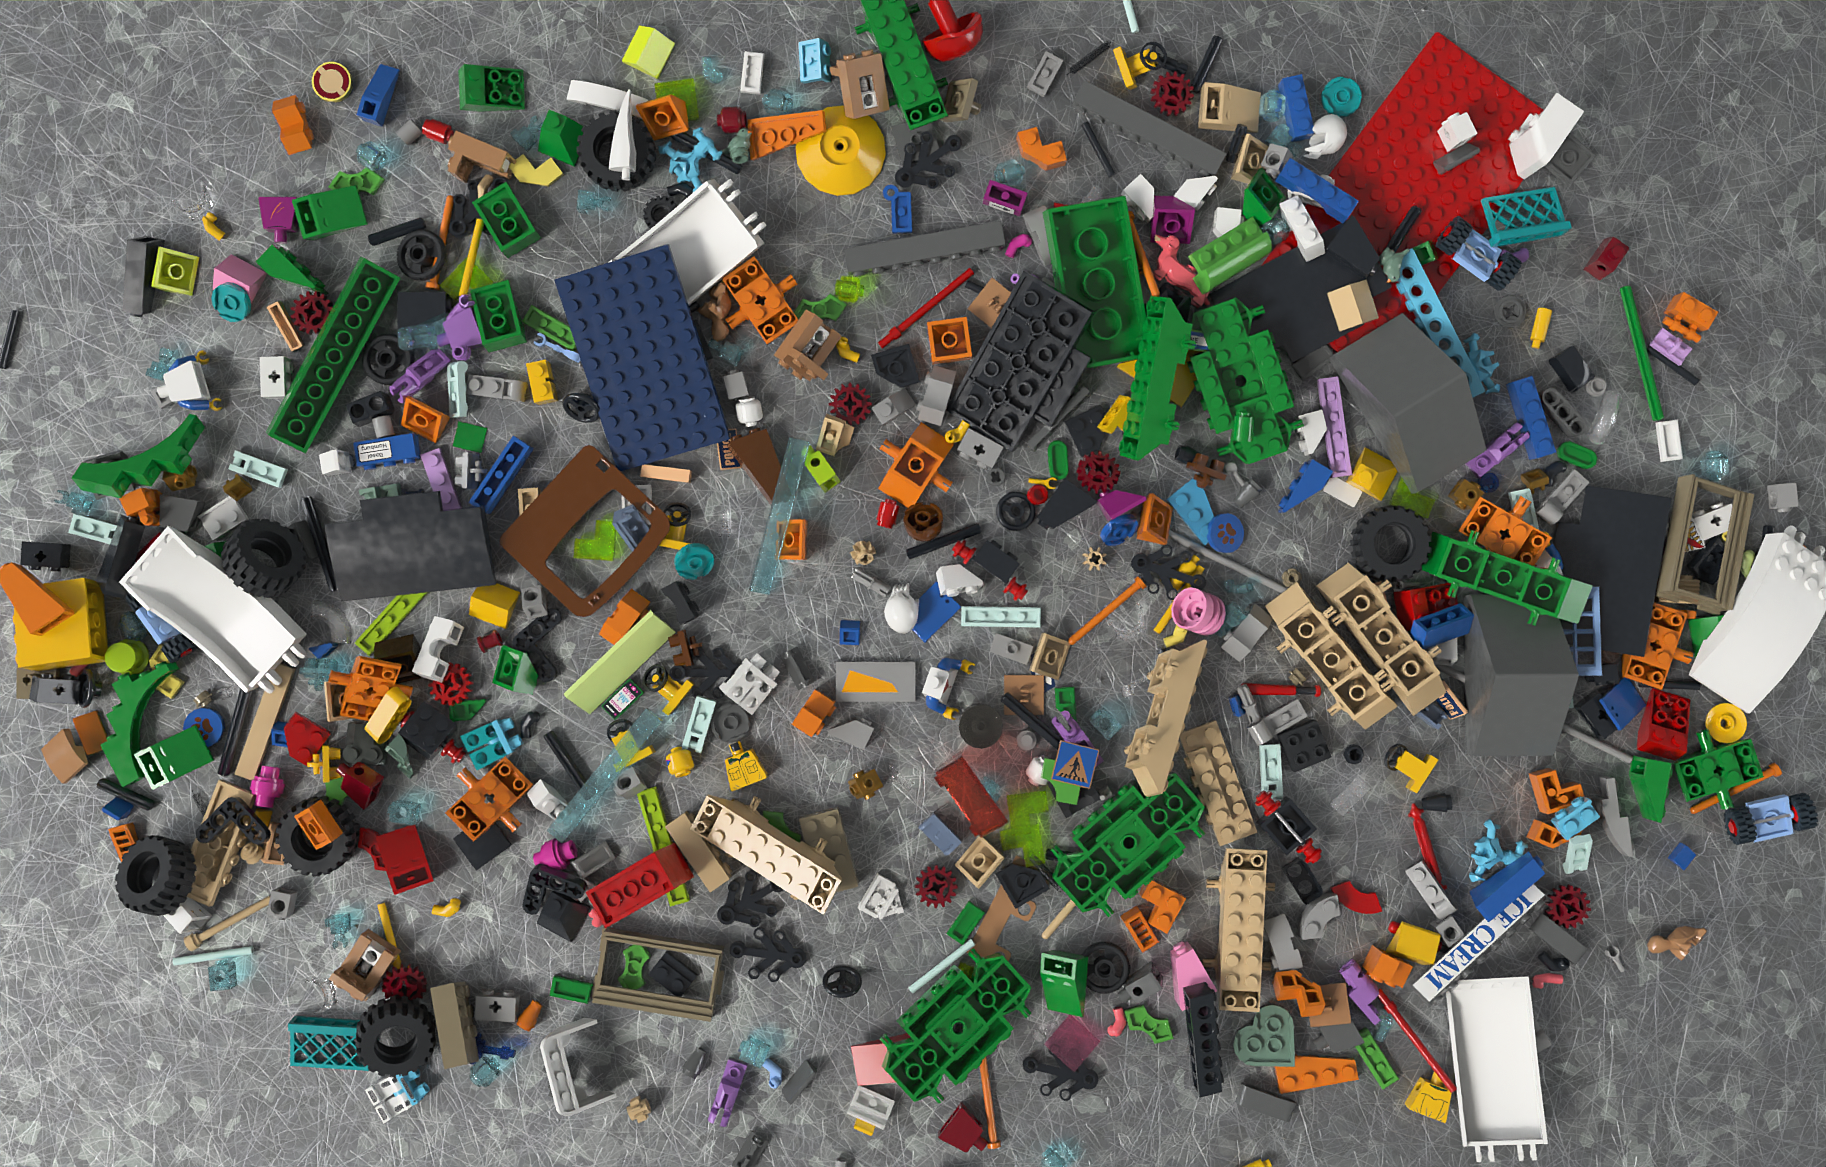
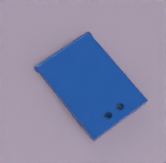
(933, 612)
(1622, 703)

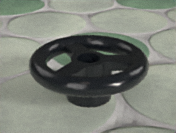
(582, 404)
(1001, 506)
(89, 688)
(841, 986)

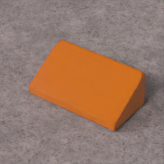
(90, 732)

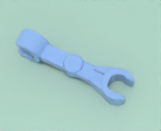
(570, 354)

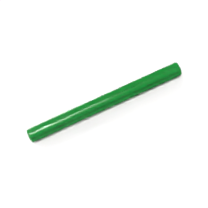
(1641, 353)

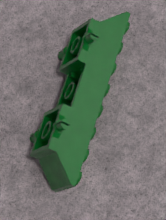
(904, 60)
(1149, 412)
(1507, 578)

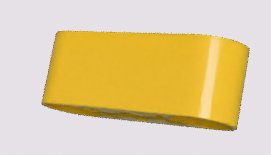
(388, 715)

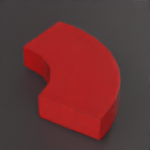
(368, 842)
(1355, 900)

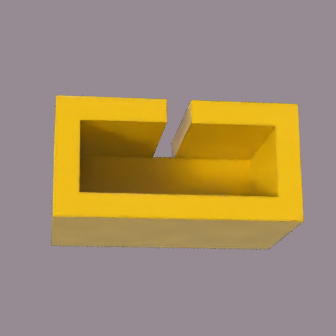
(542, 390)

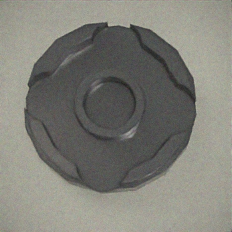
(730, 722)

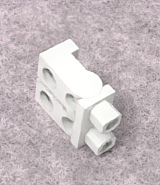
(750, 684)

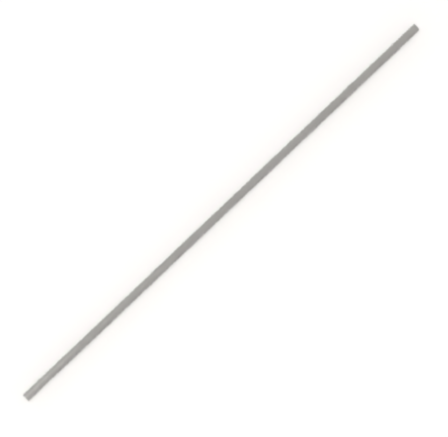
(1445, 669)

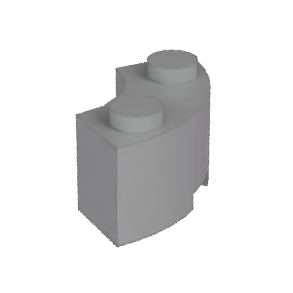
(1036, 228)
(937, 395)
(1244, 636)
(1317, 915)
(1281, 943)

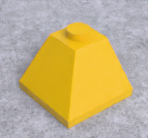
(1372, 474)

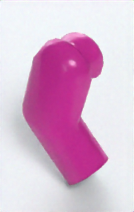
(1016, 242)

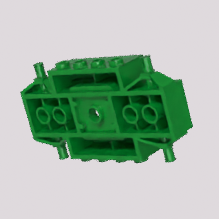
(1265, 392)
(1107, 863)
(934, 1047)

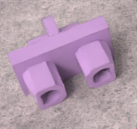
(1670, 346)

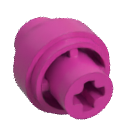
(267, 786)
(556, 854)

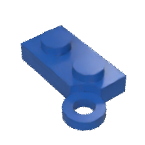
(900, 210)

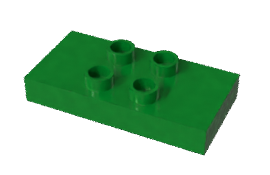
(1098, 267)

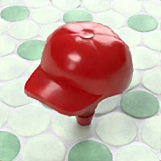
(954, 35)

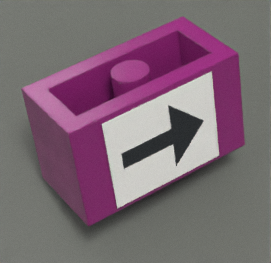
(1004, 198)

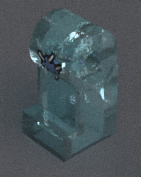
(417, 337)

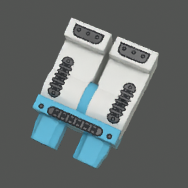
(405, 1094)

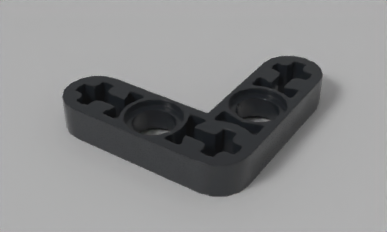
(531, 646)
(230, 816)
(543, 883)

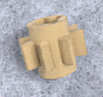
(863, 552)
(1089, 556)
(638, 1109)

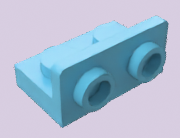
(814, 61)
(1575, 817)

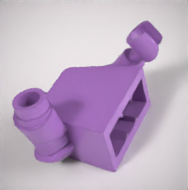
(461, 330)

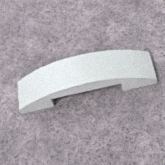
(601, 96)

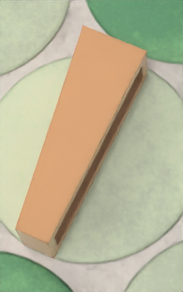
(285, 325)
(666, 473)

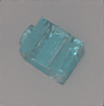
(1113, 727)
(412, 809)
(216, 981)
(753, 1051)

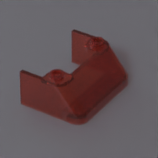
(970, 795)

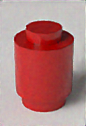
(437, 131)
(887, 513)

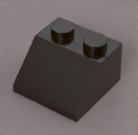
(400, 650)

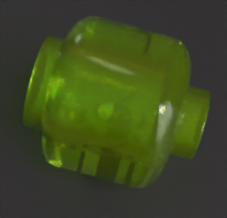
(848, 289)

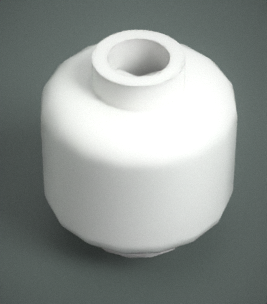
(749, 411)
(1034, 771)

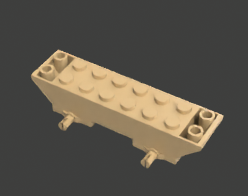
(1383, 637)
(1330, 656)
(1155, 743)
(779, 858)
(1240, 929)

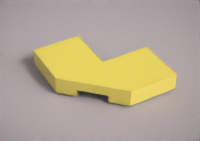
(543, 175)
(171, 684)

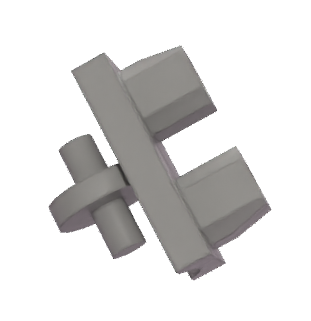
(470, 470)

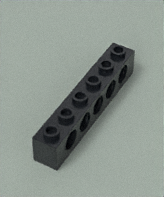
(1202, 1039)

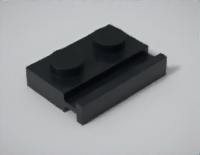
(672, 974)

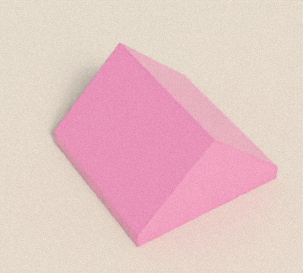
(240, 273)

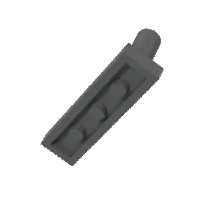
(1078, 398)

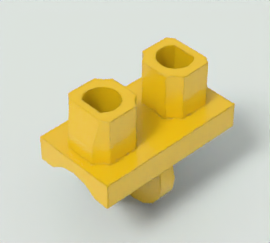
(328, 753)

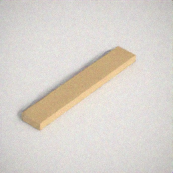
(264, 721)

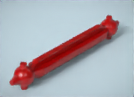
(1425, 842)

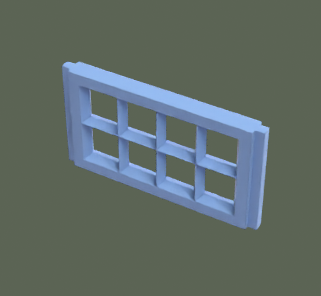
(1596, 668)

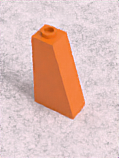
(32, 600)

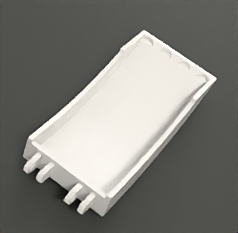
(704, 236)
(195, 596)
(1768, 622)
(1496, 1064)

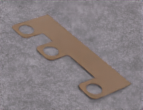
(996, 919)

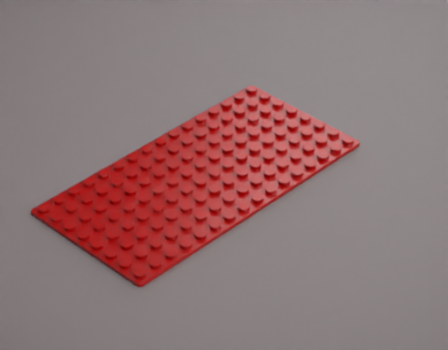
(1394, 168)

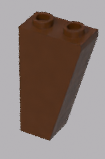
(758, 460)

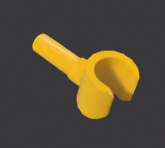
(1043, 482)

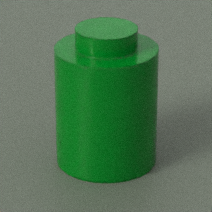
(1243, 427)

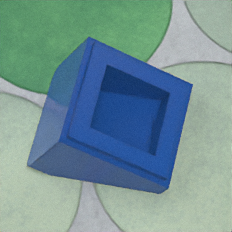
(849, 632)
(324, 650)
(1235, 703)
(278, 734)
(118, 808)
(1682, 856)

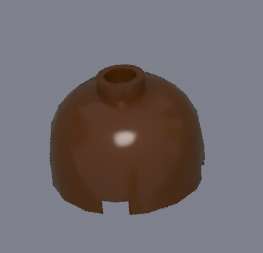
(923, 521)

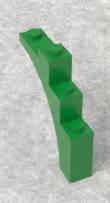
(143, 469)
(126, 720)

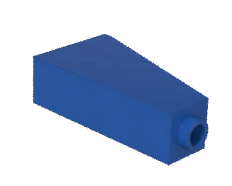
(1507, 885)

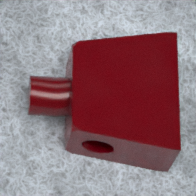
(1608, 255)
(360, 783)
(963, 1130)

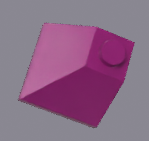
(1172, 218)
(1118, 502)

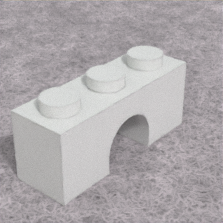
(1301, 224)
(439, 635)

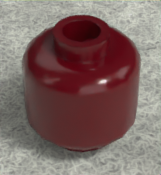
(732, 119)

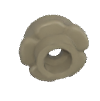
(1287, 574)
(1296, 677)
(203, 699)

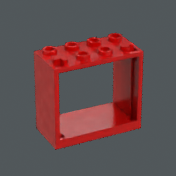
(639, 884)

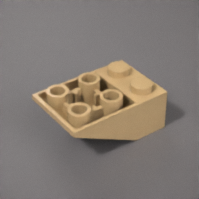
(1227, 106)

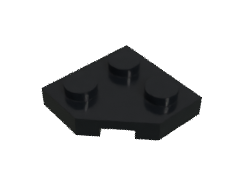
(896, 366)
(1084, 430)
(1021, 883)

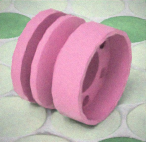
(1198, 611)

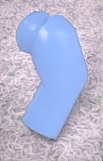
(775, 1073)

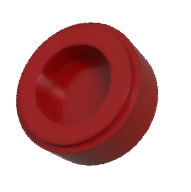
(1037, 494)

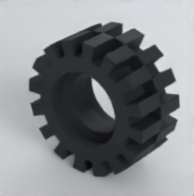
(653, 206)

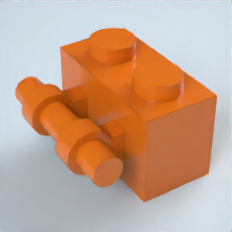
(1691, 313)
(143, 504)

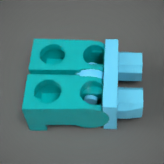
(498, 742)

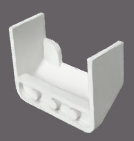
(1542, 135)
(567, 1097)

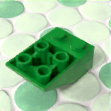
(490, 88)
(329, 212)
(284, 267)
(174, 757)
(1650, 786)
(1064, 981)

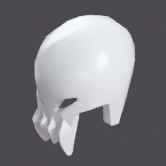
(1328, 136)
(901, 611)

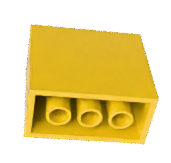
(74, 641)

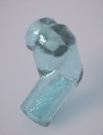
(1385, 1025)

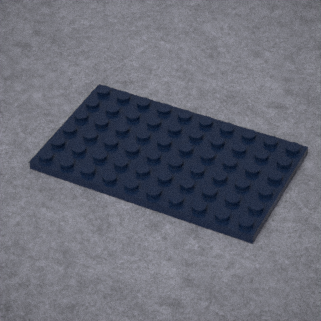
(643, 358)

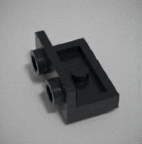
(1708, 561)

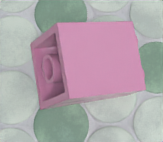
(1186, 971)

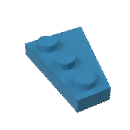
(1193, 508)

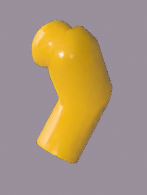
(210, 227)
(845, 351)
(957, 434)
(448, 910)

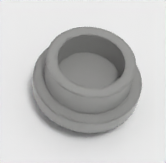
(1596, 386)
(1026, 740)

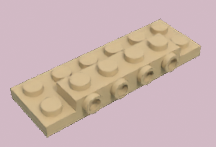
(1217, 783)
(216, 858)

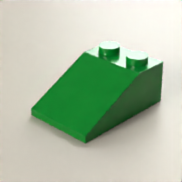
(506, 220)
(498, 316)

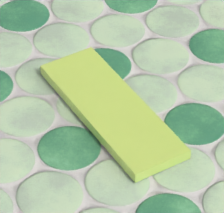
(619, 662)

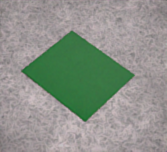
(469, 437)

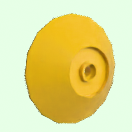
(845, 169)

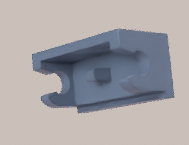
(630, 526)
(1432, 715)
(940, 833)

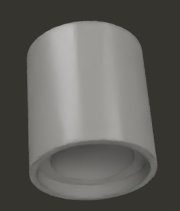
(409, 132)
(383, 427)

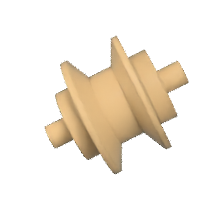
(251, 853)

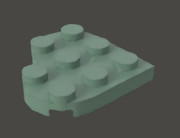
(1268, 1039)

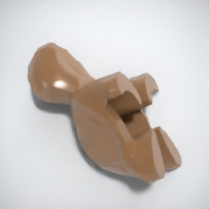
(717, 311)
(1678, 941)

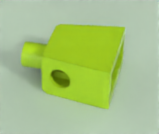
(823, 472)

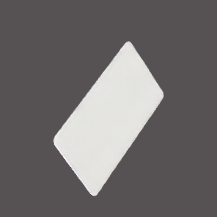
(1342, 491)

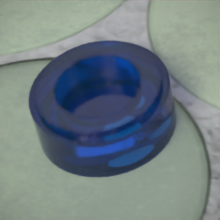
(1488, 482)

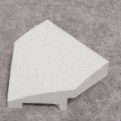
(881, 898)

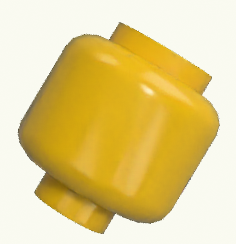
(679, 762)

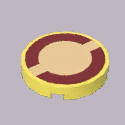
(332, 82)

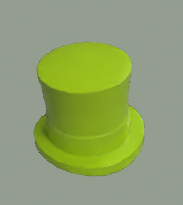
(127, 657)

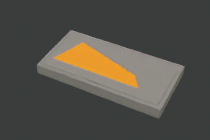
(875, 681)

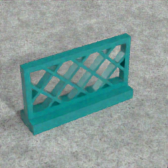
(1532, 231)
(327, 1027)

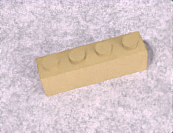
(699, 852)

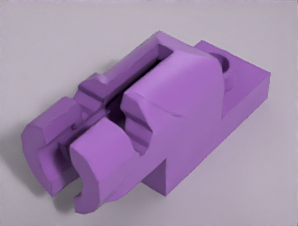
(419, 374)
(1497, 450)
(1075, 735)
(1360, 989)
(728, 1090)

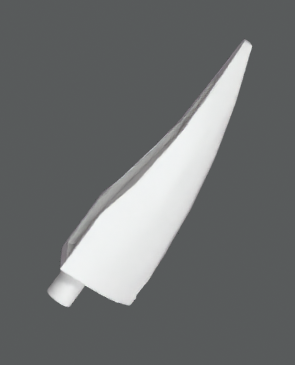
(623, 147)

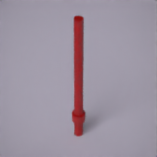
(895, 332)
(1391, 1008)

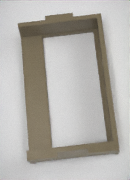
(1677, 540)
(653, 1001)

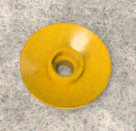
(1734, 719)

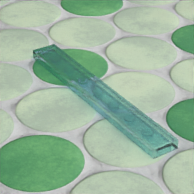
(779, 515)
(604, 775)

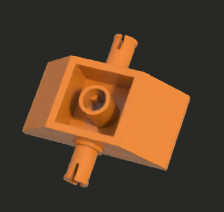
(748, 285)
(908, 484)
(1523, 540)
(1664, 634)
(367, 686)
(501, 782)

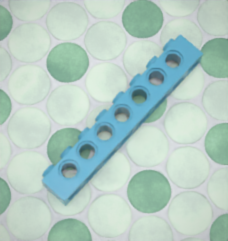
(1437, 315)

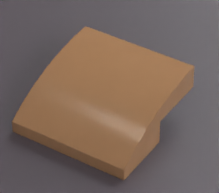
(63, 756)

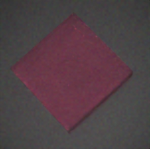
(1071, 1042)

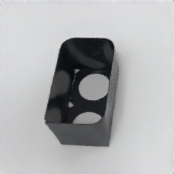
(1571, 369)
(365, 419)
(1316, 891)

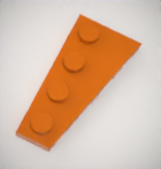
(782, 131)
(1315, 1072)

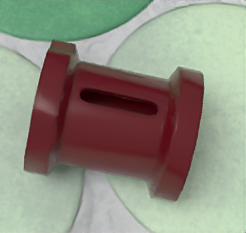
(489, 641)

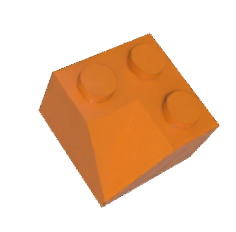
(949, 340)

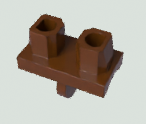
(1214, 471)
(685, 657)

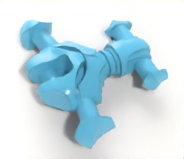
(686, 163)
(1482, 364)
(1489, 852)

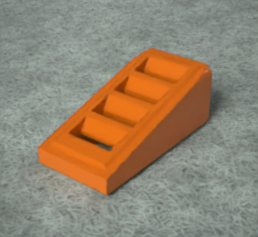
(117, 838)
(1131, 919)

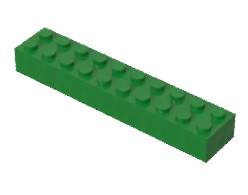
(332, 355)

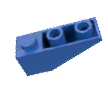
(378, 95)
(1310, 481)

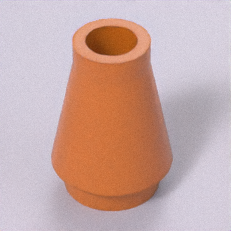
(528, 1018)

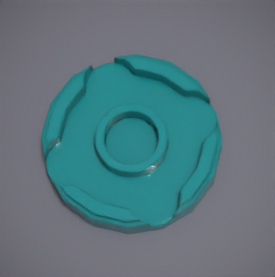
(1341, 97)
(231, 302)
(694, 561)

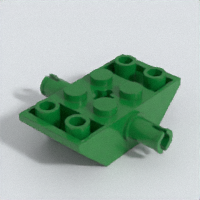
(1732, 766)

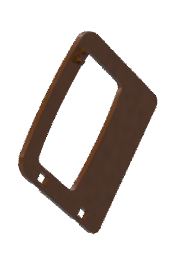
(557, 511)

